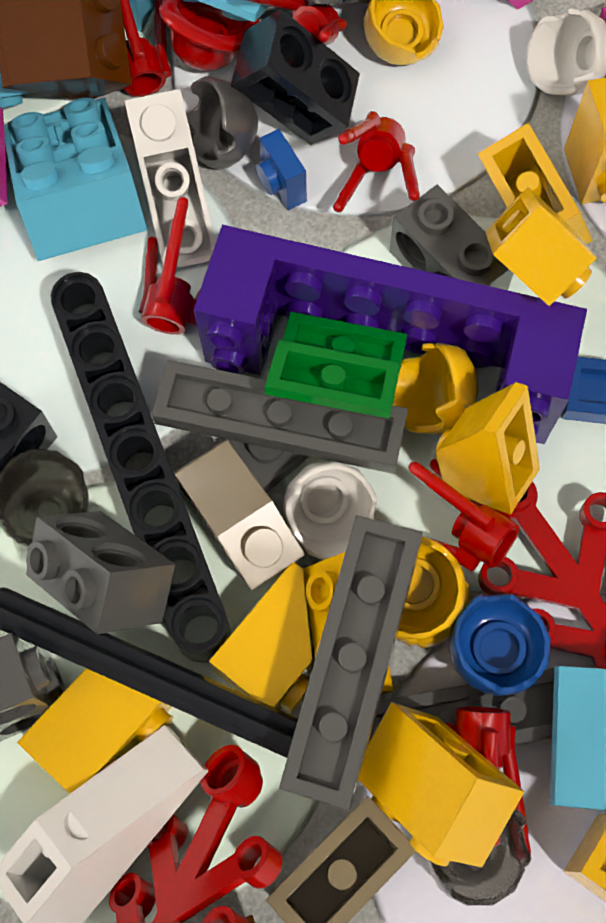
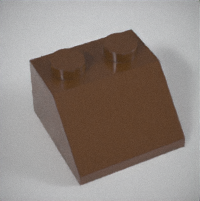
(63, 47)

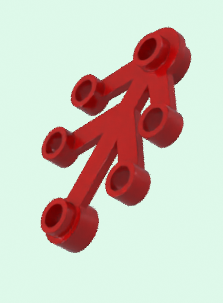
(572, 583)
(188, 887)

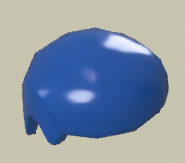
(499, 644)

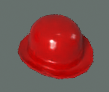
(202, 34)

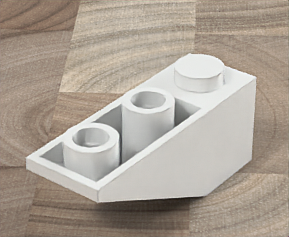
(171, 172)
(98, 831)

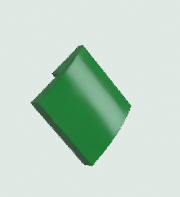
(337, 365)

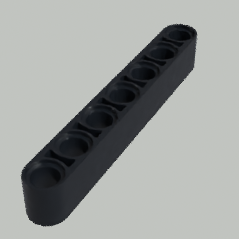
(132, 434)

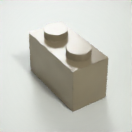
(343, 869)

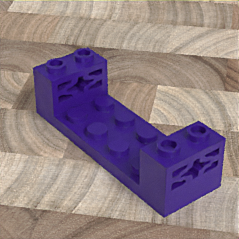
(267, 276)

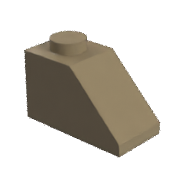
(239, 514)

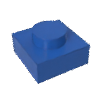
(281, 170)
(587, 392)

